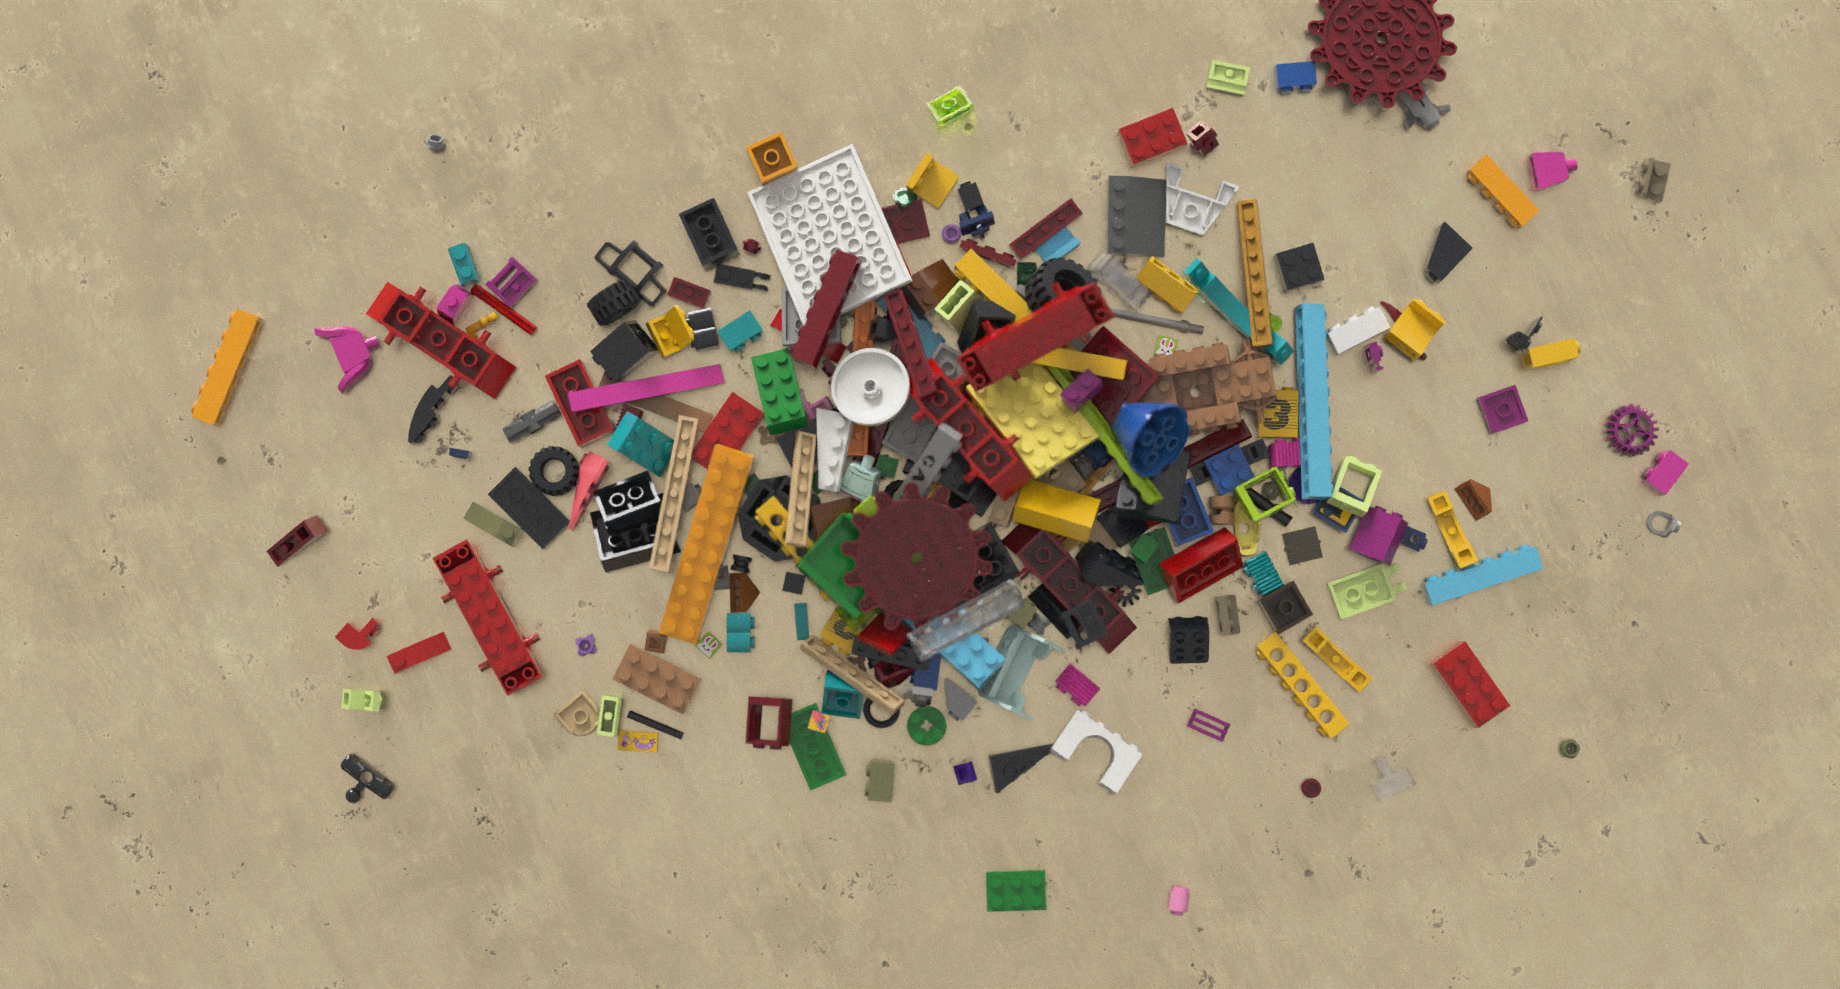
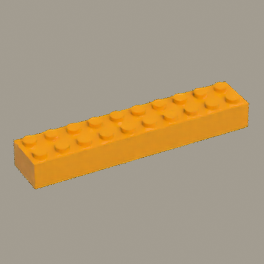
(706, 543)

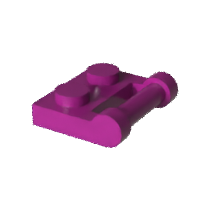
(516, 285)

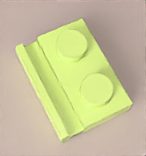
(1228, 77)

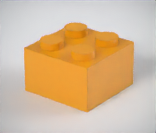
(771, 158)

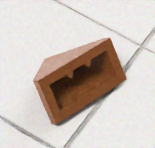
(1476, 498)
(742, 592)

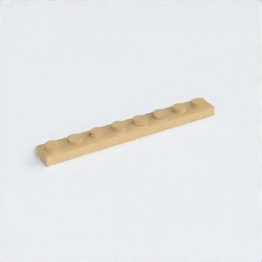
(673, 494)

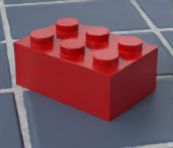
(1152, 137)

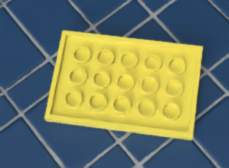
(1037, 416)

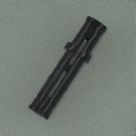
(1264, 504)

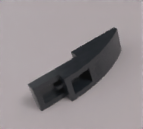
(424, 415)

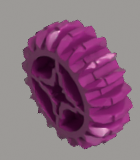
(1629, 438)

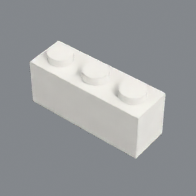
(1357, 330)

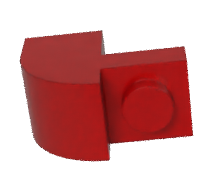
(358, 640)

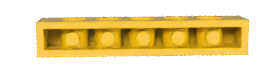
(764, 514)
(1337, 720)

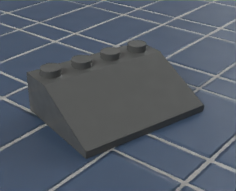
(1136, 216)

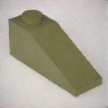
(493, 524)

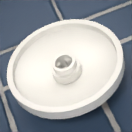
(870, 387)

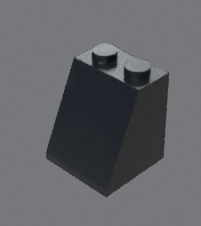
(623, 350)

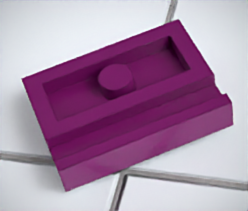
(1373, 356)

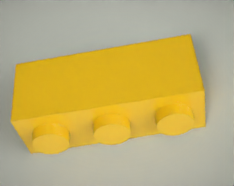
(1167, 284)

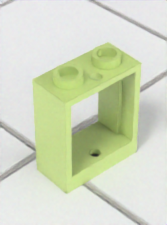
(1345, 502)

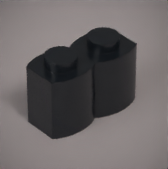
(704, 329)

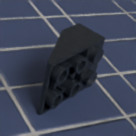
(1107, 566)

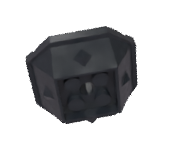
(754, 532)

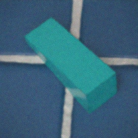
(801, 619)

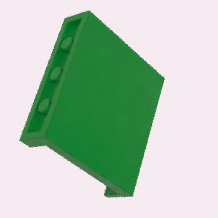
(827, 565)

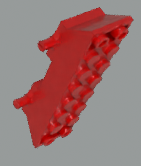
(1035, 335)
(462, 354)
(981, 445)
(488, 617)

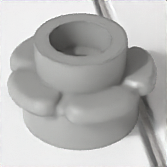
(435, 142)

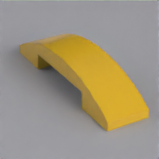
(1451, 530)
(1336, 659)

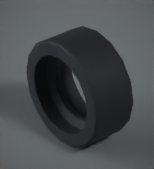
(878, 724)

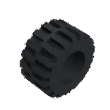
(613, 302)
(538, 463)

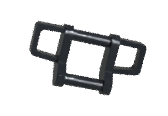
(613, 269)

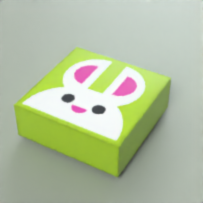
(1165, 345)
(708, 645)

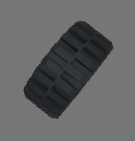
(1065, 272)

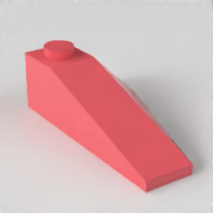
(589, 479)

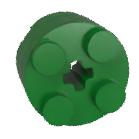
(935, 732)

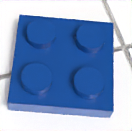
(1228, 469)

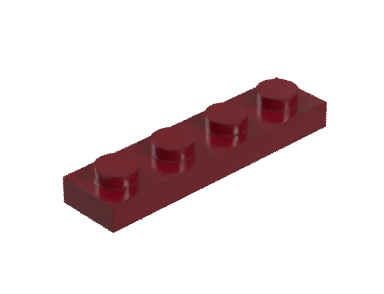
(1045, 229)

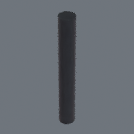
(656, 725)

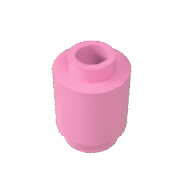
(1179, 900)

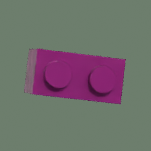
(1081, 390)

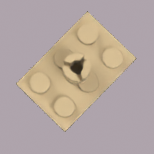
(1063, 476)

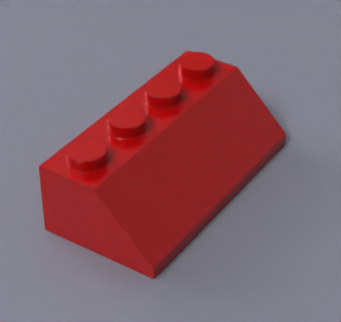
(1202, 564)

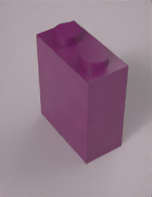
(1379, 535)

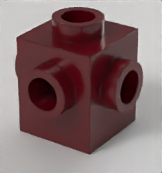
(1202, 138)

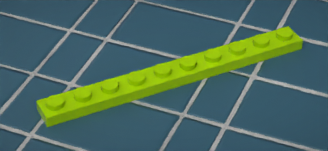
(1109, 438)

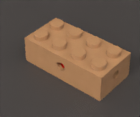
(657, 679)

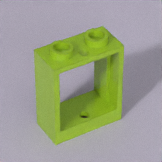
(1247, 504)

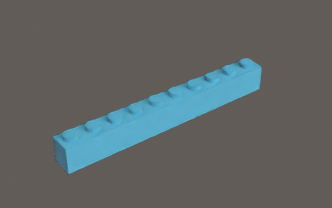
(1313, 401)

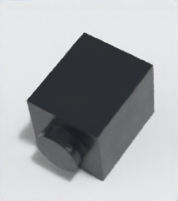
(970, 196)

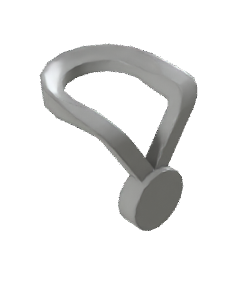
(1674, 528)

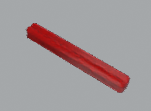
(503, 309)

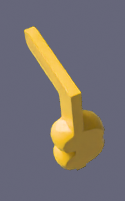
(482, 322)

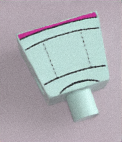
(861, 479)

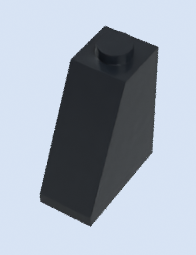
(1445, 253)

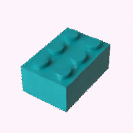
(642, 444)

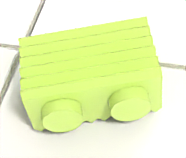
(609, 716)

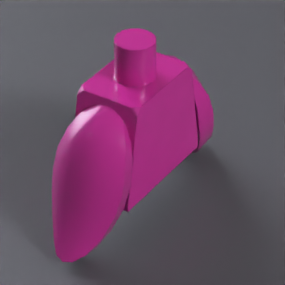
(351, 352)

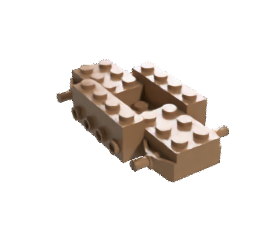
(1224, 385)

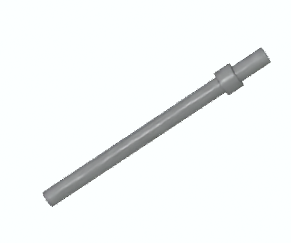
(1183, 326)

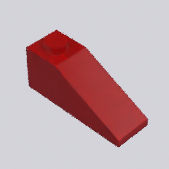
(418, 653)

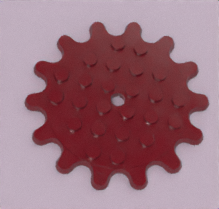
(1377, 67)
(911, 527)

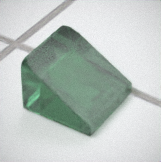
(1025, 271)

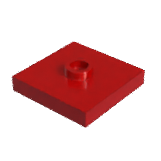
(882, 638)

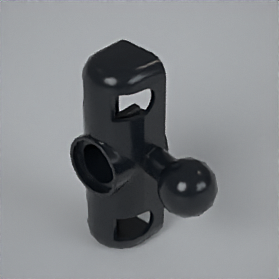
(356, 771)

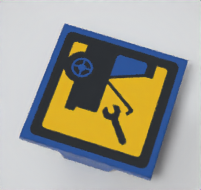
(1335, 515)

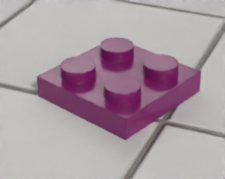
(1503, 409)

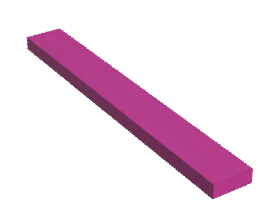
(645, 388)

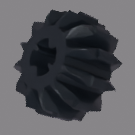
(1129, 595)

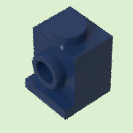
(1407, 543)

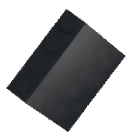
(1168, 483)
(627, 545)
(999, 557)

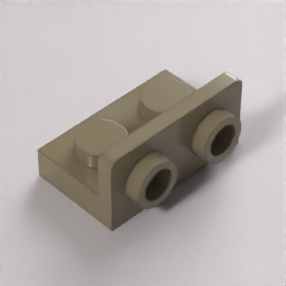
(1653, 180)
(1228, 615)

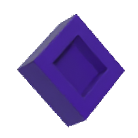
(965, 773)

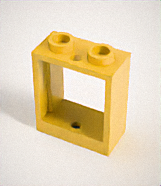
(1551, 354)

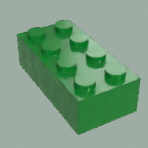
(779, 391)

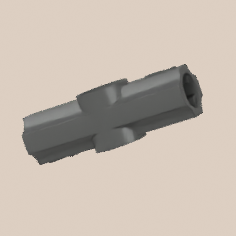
(531, 421)

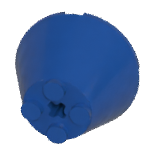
(1151, 435)

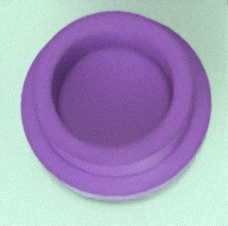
(951, 233)

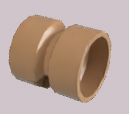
(1222, 510)

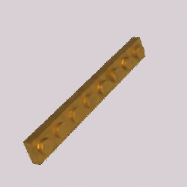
(1255, 273)

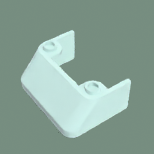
(1019, 651)

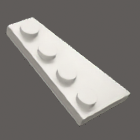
(832, 448)

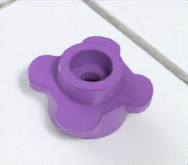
(580, 642)

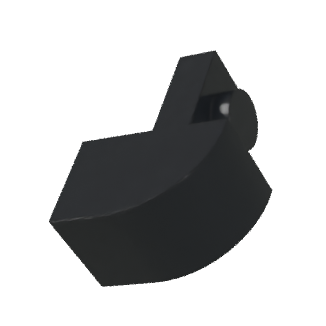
(882, 329)

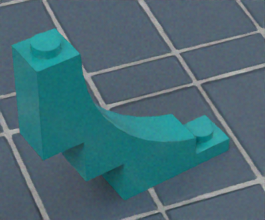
(1232, 309)

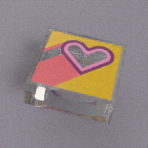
(819, 721)

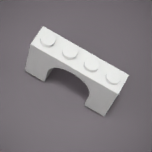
(1123, 755)

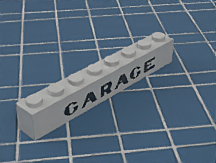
(932, 460)

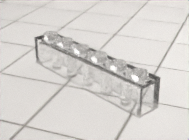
(966, 620)

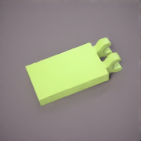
(1364, 590)

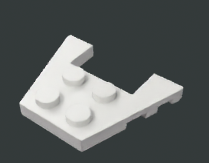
(1192, 210)

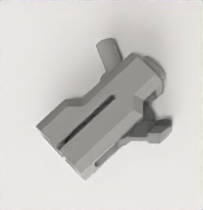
(1421, 110)

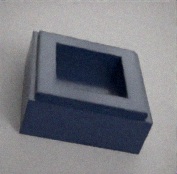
(458, 453)

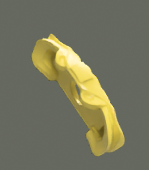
(1247, 541)

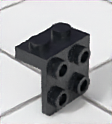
(1189, 640)

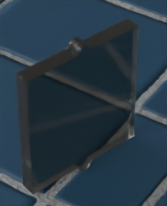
(1302, 545)

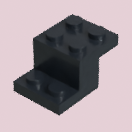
(975, 493)

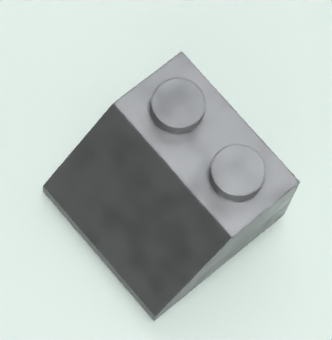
(957, 701)

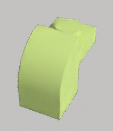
(361, 700)

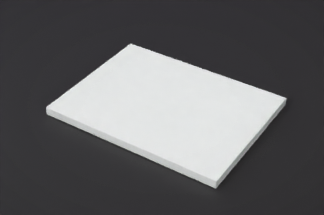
(826, 210)

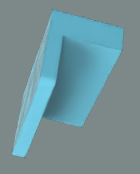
(1058, 245)

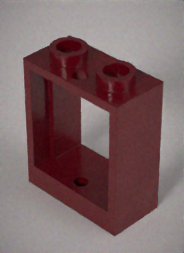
(754, 717)

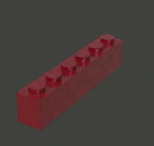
(826, 309)

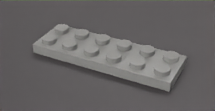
(905, 434)

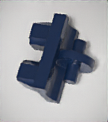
(978, 224)

